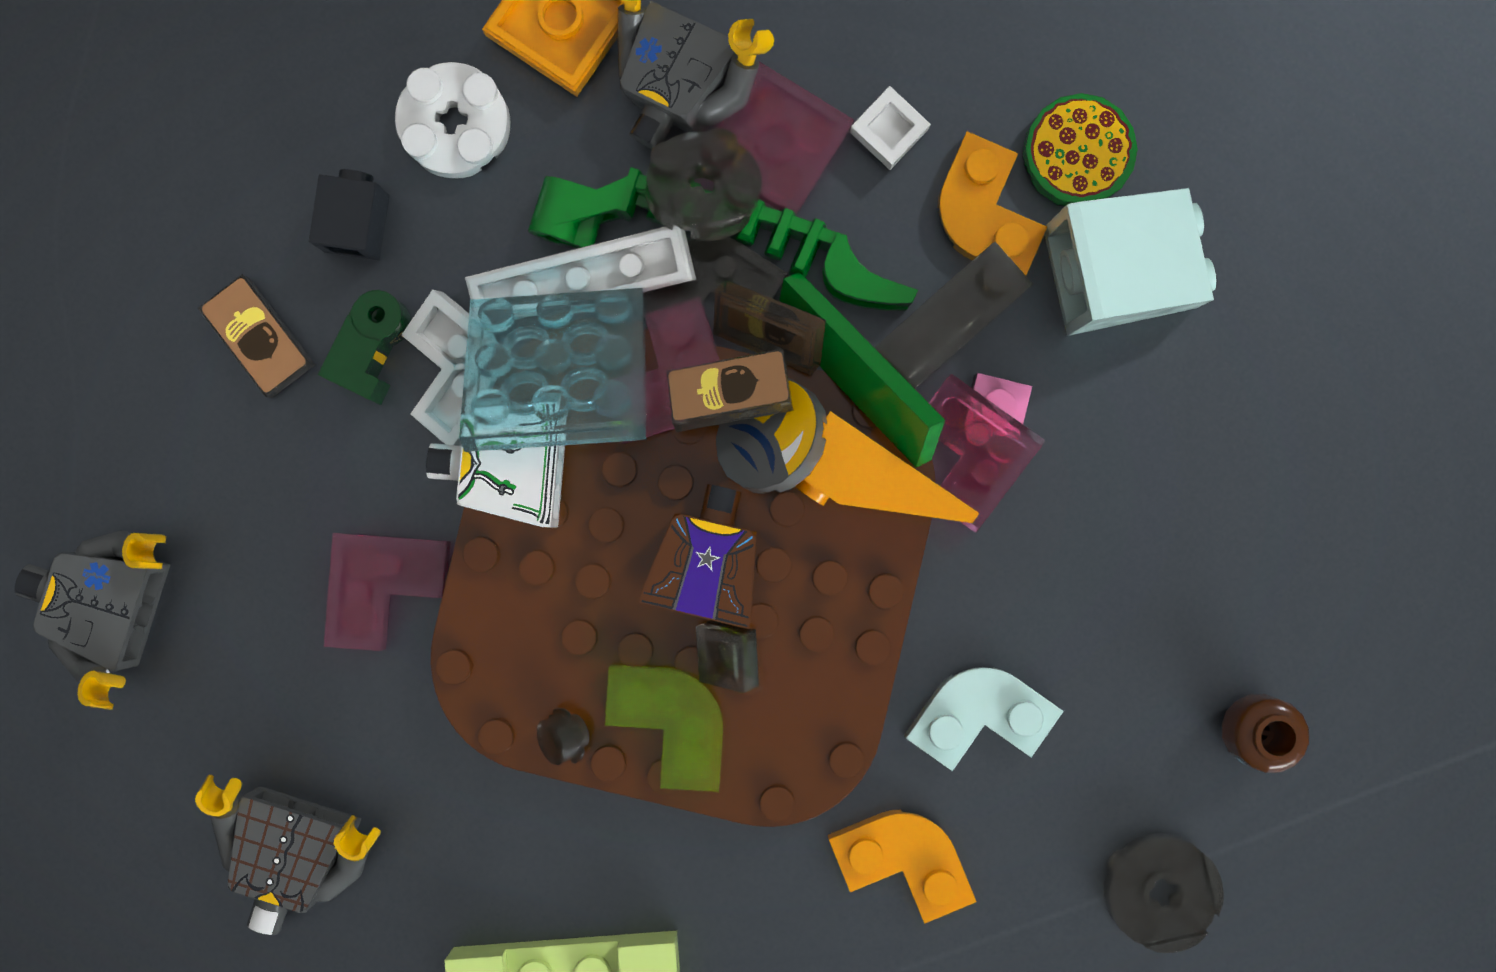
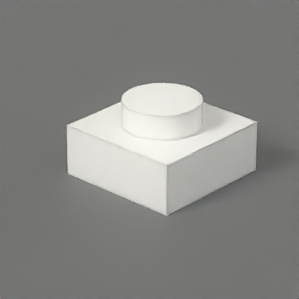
(889, 127)

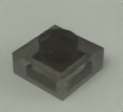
(727, 656)

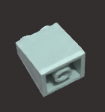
(1128, 259)

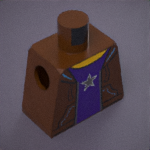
(705, 563)

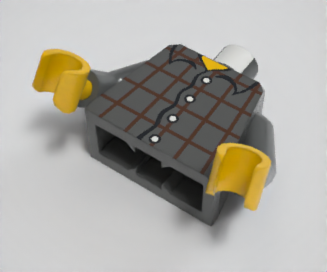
(283, 849)

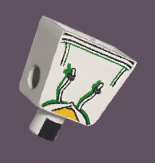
(504, 482)

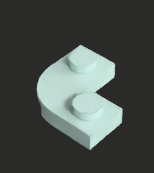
(978, 699)

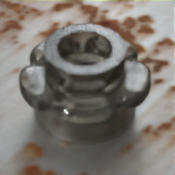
(562, 737)

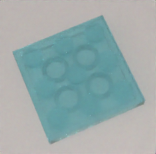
(554, 370)

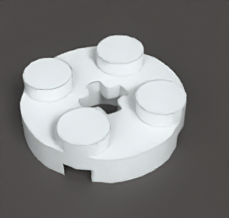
(433, 93)

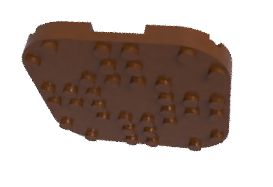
(547, 610)

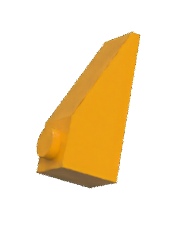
(869, 476)

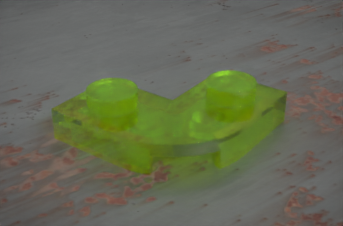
(682, 708)

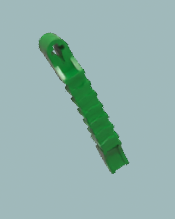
(573, 214)

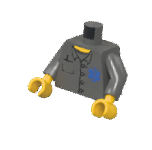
(683, 69)
(97, 607)

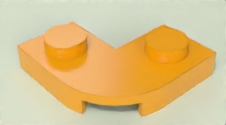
(970, 207)
(909, 844)

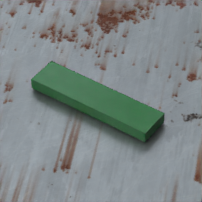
(869, 377)

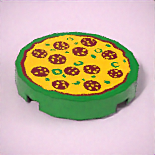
(1080, 149)

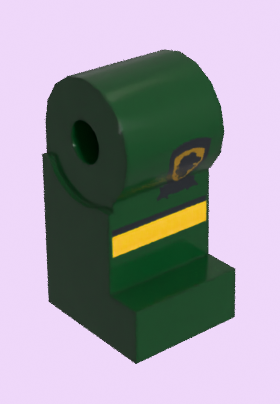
(365, 343)

